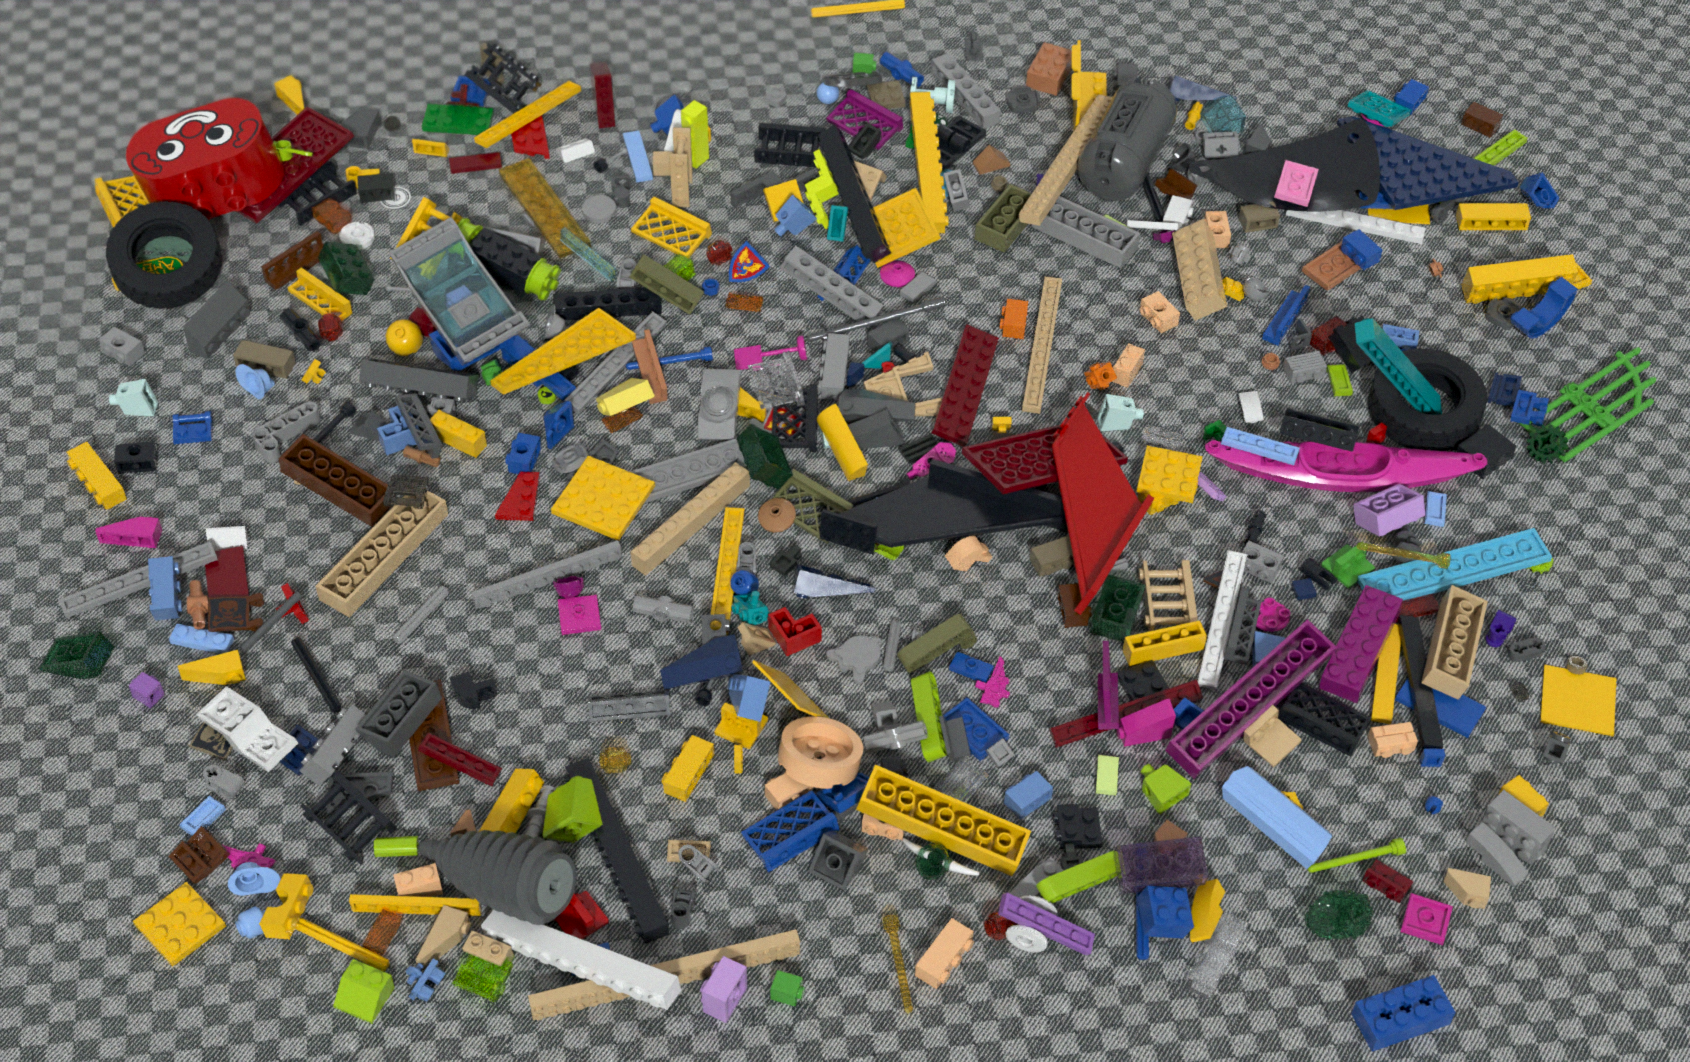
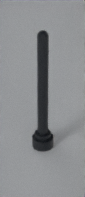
(346, 410)
(868, 497)

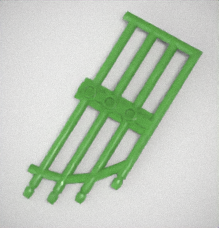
(1595, 412)

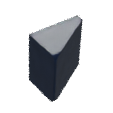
(855, 373)

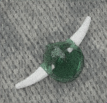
(935, 860)

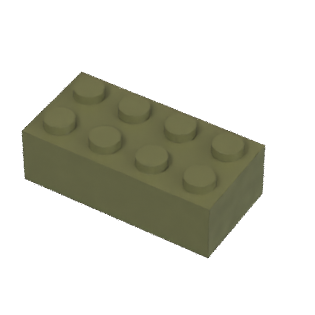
(1001, 222)

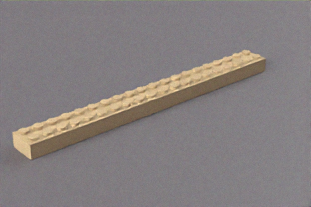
(1063, 166)
(686, 968)

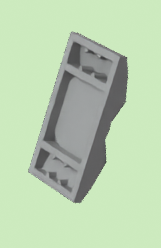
(719, 404)

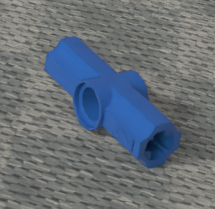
(900, 69)

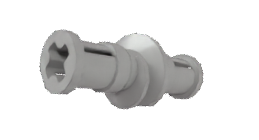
(537, 815)

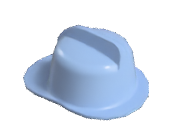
(254, 381)
(253, 879)

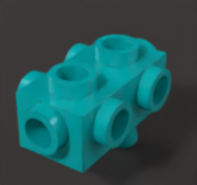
(752, 610)

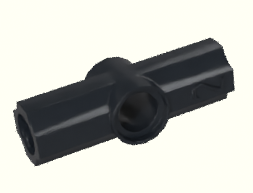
(301, 330)

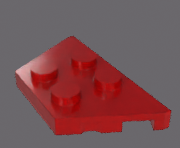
(531, 139)

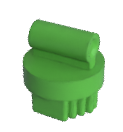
(490, 371)

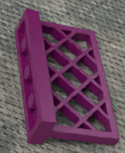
(875, 111)
(1107, 694)

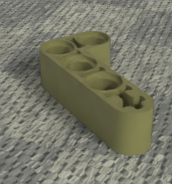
(936, 642)

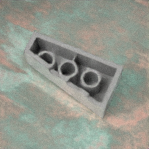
(334, 746)

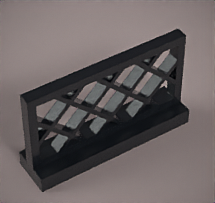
(810, 422)
(1319, 727)

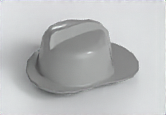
(554, 324)

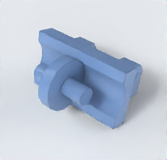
(432, 973)

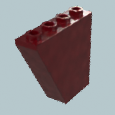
(602, 94)

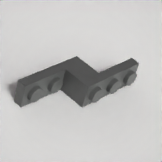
(755, 188)

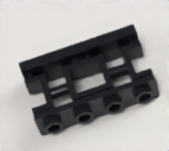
(495, 89)

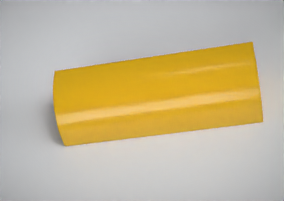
(842, 442)

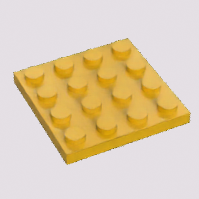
(905, 225)
(603, 498)

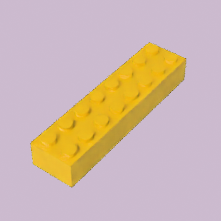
(944, 820)

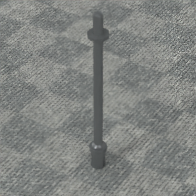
(926, 306)

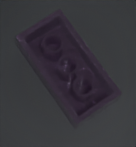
(1161, 863)

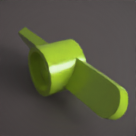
(285, 150)

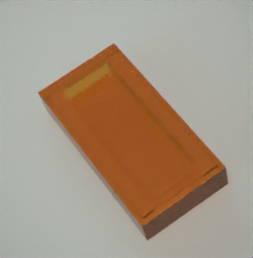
(382, 932)

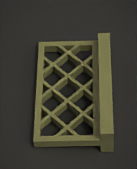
(818, 493)

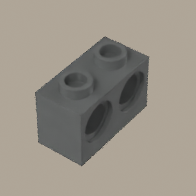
(709, 634)

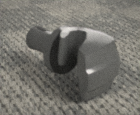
(1407, 541)

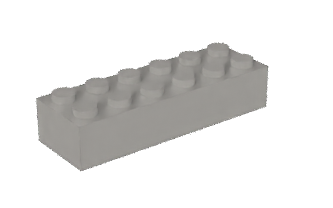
(1090, 232)

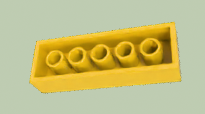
(1516, 278)

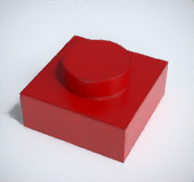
(1377, 434)

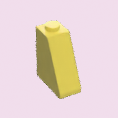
(624, 396)

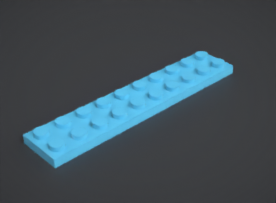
(1466, 566)

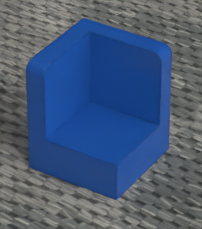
(1186, 713)

